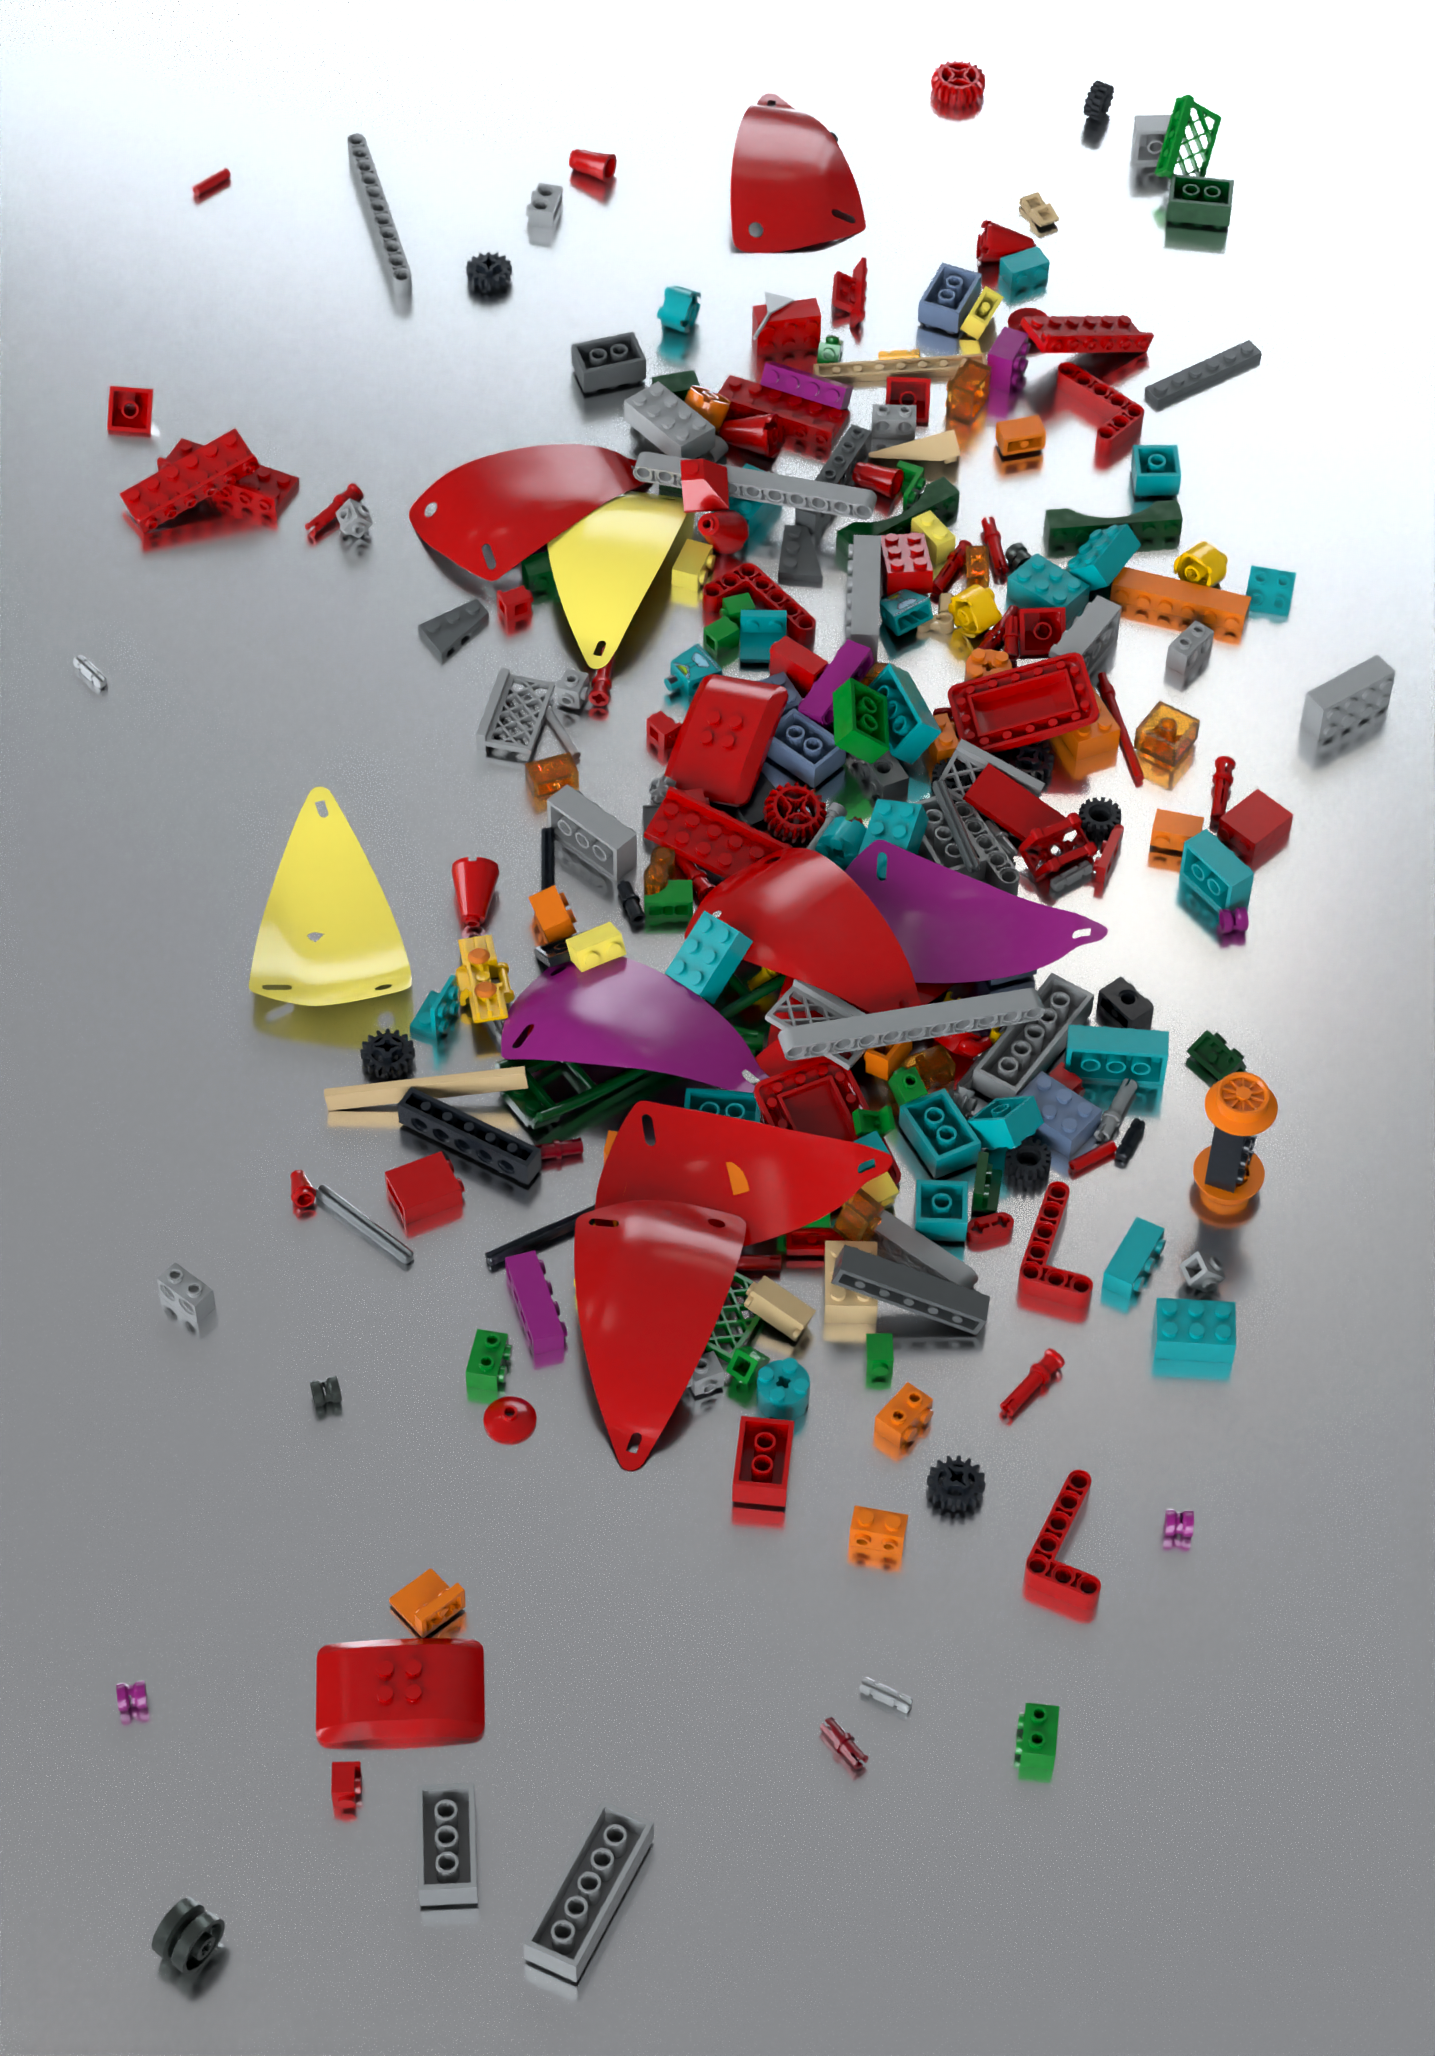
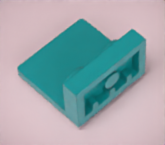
(1270, 590)
(758, 633)
(437, 1011)

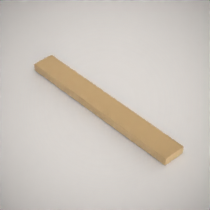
(907, 367)
(435, 1086)

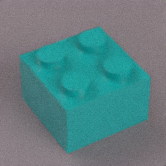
(1156, 470)
(1006, 1122)
(941, 1209)

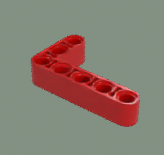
(1122, 413)
(764, 594)
(1044, 1276)
(1056, 1540)

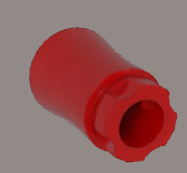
(594, 163)
(879, 478)

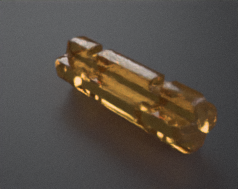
(899, 354)

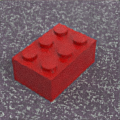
(789, 328)
(906, 563)
(763, 1461)

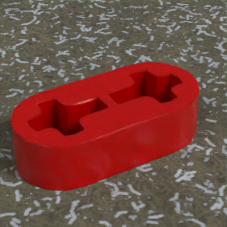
(989, 1227)

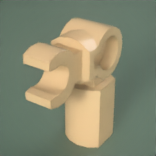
(943, 621)

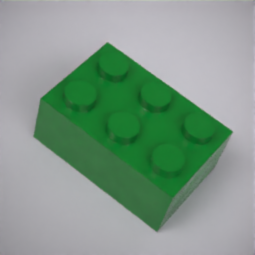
(860, 721)

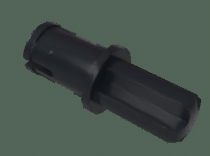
(631, 902)

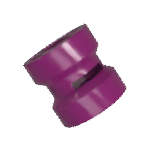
(1233, 919)
(1179, 1523)
(131, 1695)

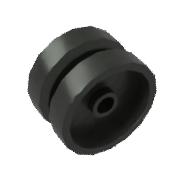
(188, 1935)

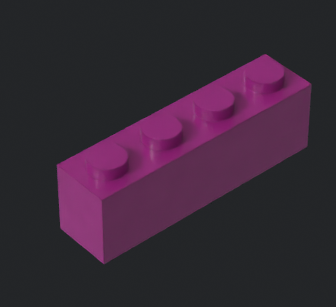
(806, 385)
(850, 661)
(535, 1303)

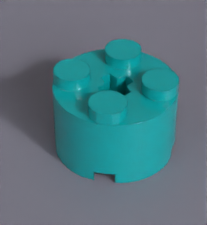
(679, 308)
(841, 841)
(783, 1389)

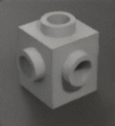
(354, 518)
(573, 688)
(1203, 1271)
(707, 1375)

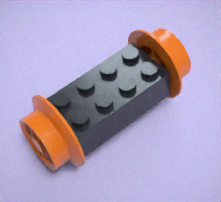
(1239, 1110)

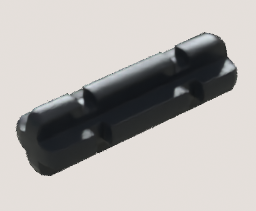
(1130, 1139)

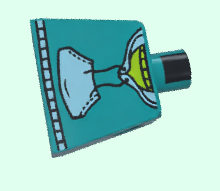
(905, 610)
(689, 670)

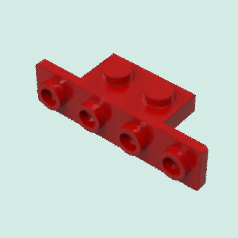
(850, 292)

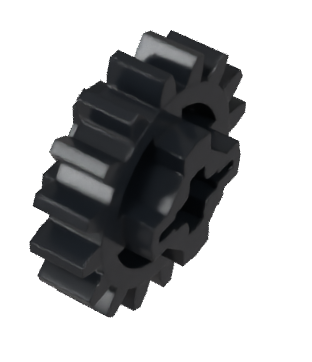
(489, 270)
(1029, 759)
(387, 1053)
(956, 1483)

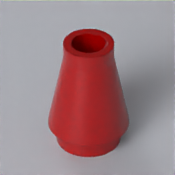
(302, 1191)

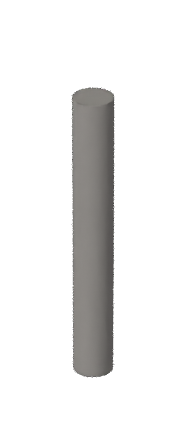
(561, 732)

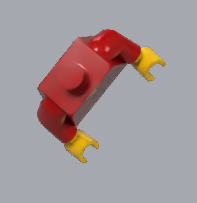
(968, 1043)

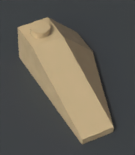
(931, 448)

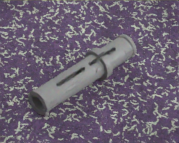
(1112, 1117)

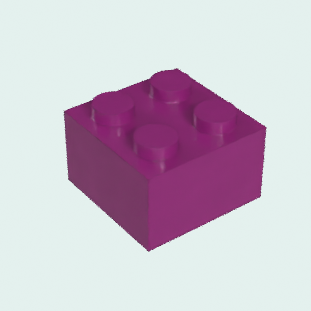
(1008, 359)

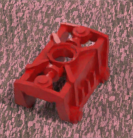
(1053, 836)

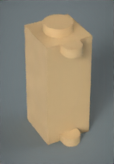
(779, 1307)

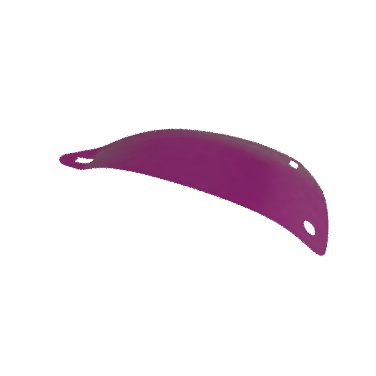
(961, 926)
(627, 1019)

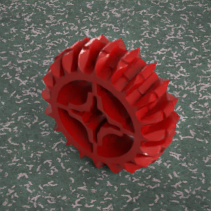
(958, 82)
(791, 800)

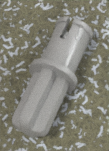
(1002, 838)

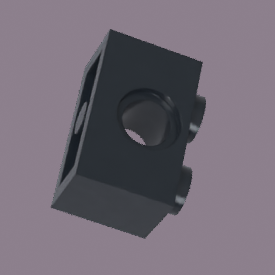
(1125, 1004)

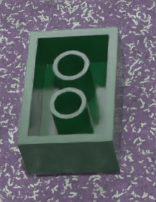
(1200, 200)

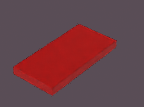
(1010, 804)

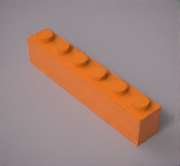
(1181, 598)

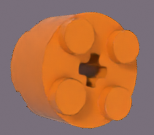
(708, 405)
(985, 663)

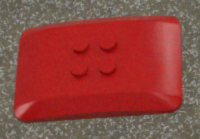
(1024, 704)
(726, 738)
(815, 1102)
(400, 1691)

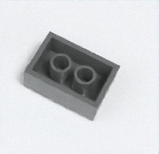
(608, 361)

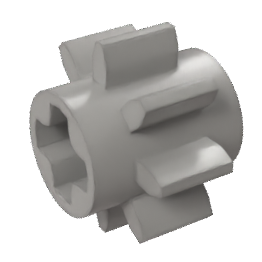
(659, 787)
(963, 1099)

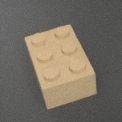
(841, 1303)

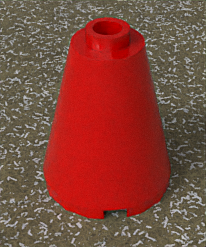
(999, 242)
(754, 434)
(724, 530)
(474, 888)

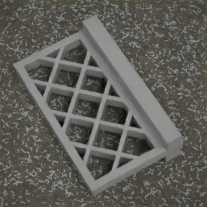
(495, 711)
(978, 759)
(822, 1002)

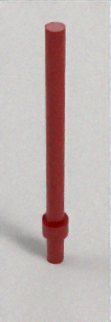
(1108, 694)

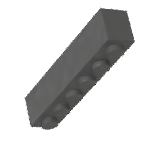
(910, 1289)

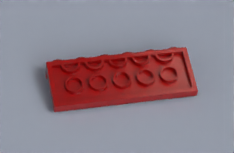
(1086, 334)
(799, 416)
(189, 480)
(263, 489)
(708, 835)

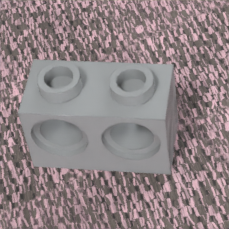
(545, 205)
(893, 421)
(1189, 647)
(186, 1293)

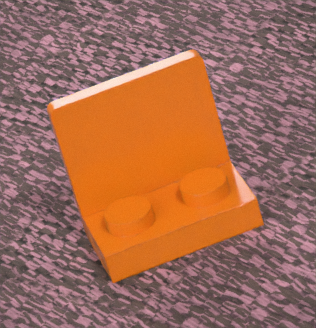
(428, 1602)

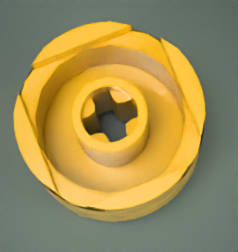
(1201, 565)
(974, 610)

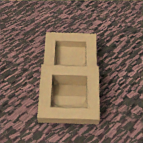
(1038, 210)

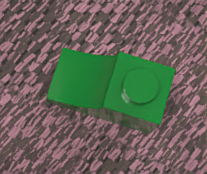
(671, 902)

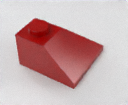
(130, 409)
(704, 486)
(1040, 628)

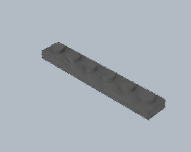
(1203, 372)

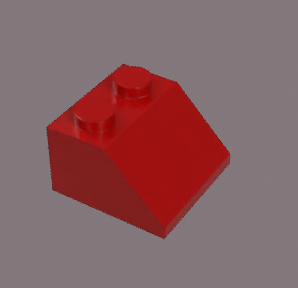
(910, 392)

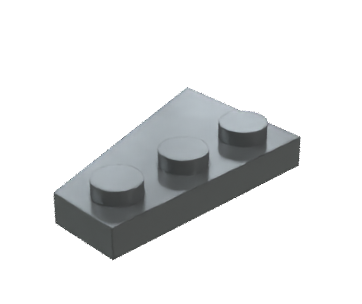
(798, 556)
(449, 628)

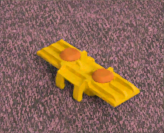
(475, 976)

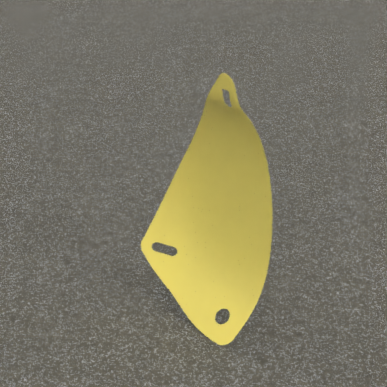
(609, 564)
(332, 891)

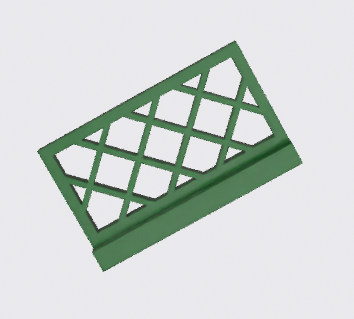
(1175, 134)
(713, 1343)

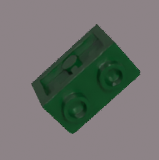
(1215, 1056)
(986, 1186)

